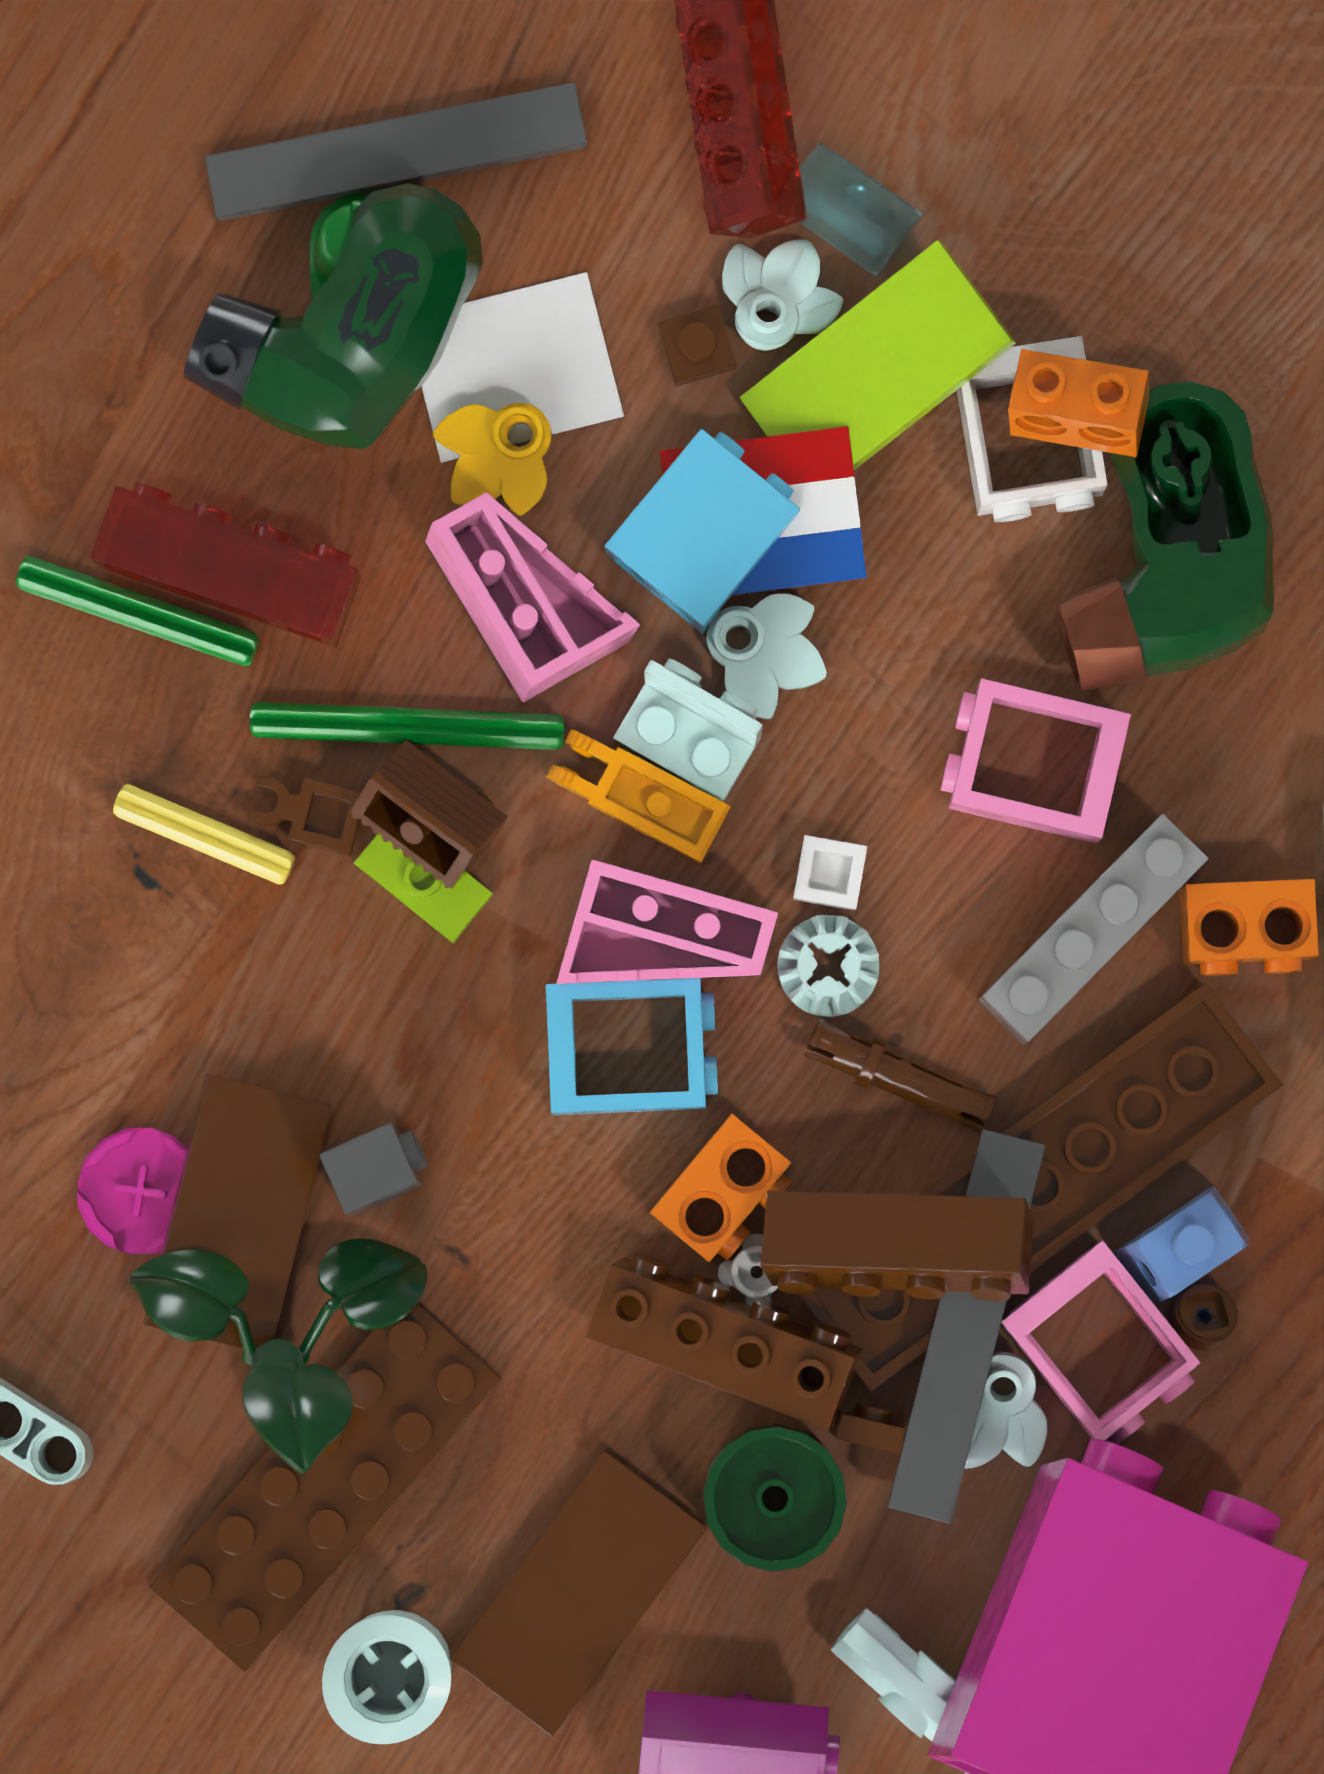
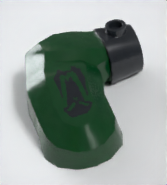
(366, 332)

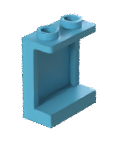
(702, 528)

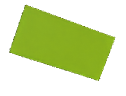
(885, 358)

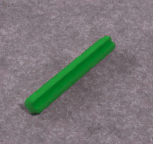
(137, 611)

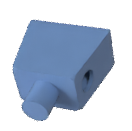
(1183, 1246)

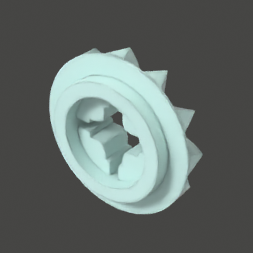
(827, 996)

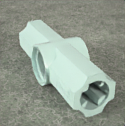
(907, 1681)

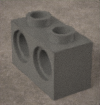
(375, 1168)

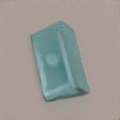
(854, 210)

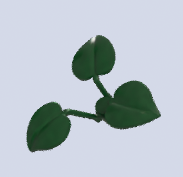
(289, 1403)

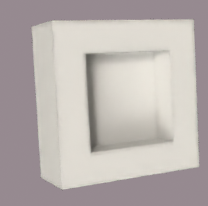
(830, 872)

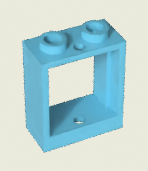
(562, 1048)

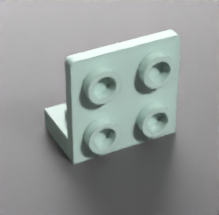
(689, 729)

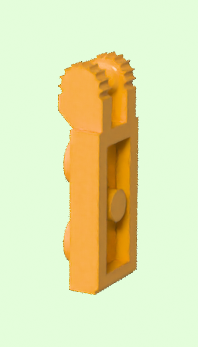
(645, 798)

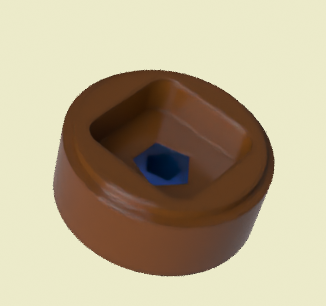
(1204, 1316)

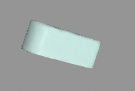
(37, 1430)

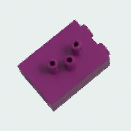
(734, 1736)

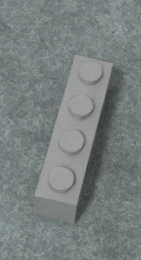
(1093, 929)

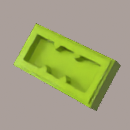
(442, 908)

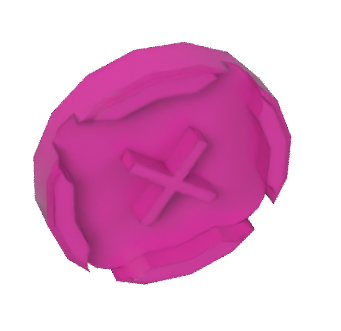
(131, 1188)

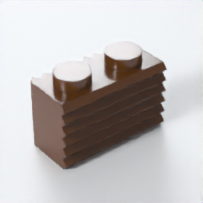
(428, 814)

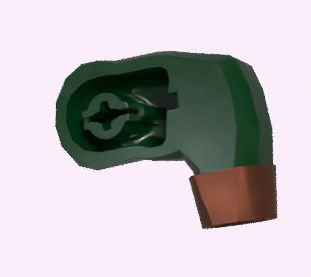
(1196, 547)

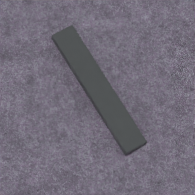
(396, 152)
(959, 1354)

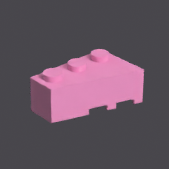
(523, 598)
(659, 929)

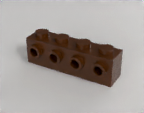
(897, 1244)
(725, 1341)

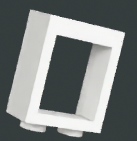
(1017, 502)

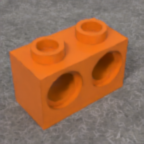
(1078, 402)
(1247, 908)
(709, 1179)

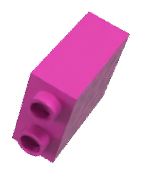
(1120, 1629)

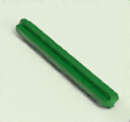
(408, 724)

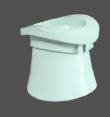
(387, 1677)

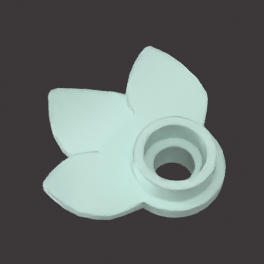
(781, 285)
(775, 655)
(1010, 1420)

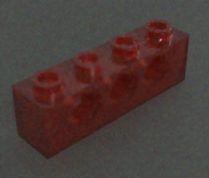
(740, 116)

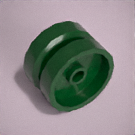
(770, 1536)

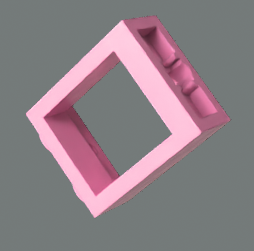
(1100, 777)
(1165, 1383)

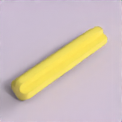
(203, 834)

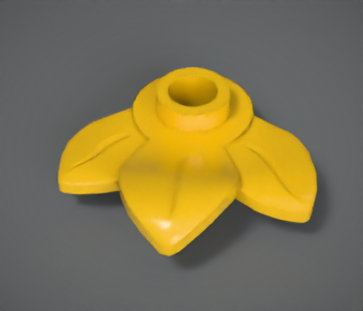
(490, 460)

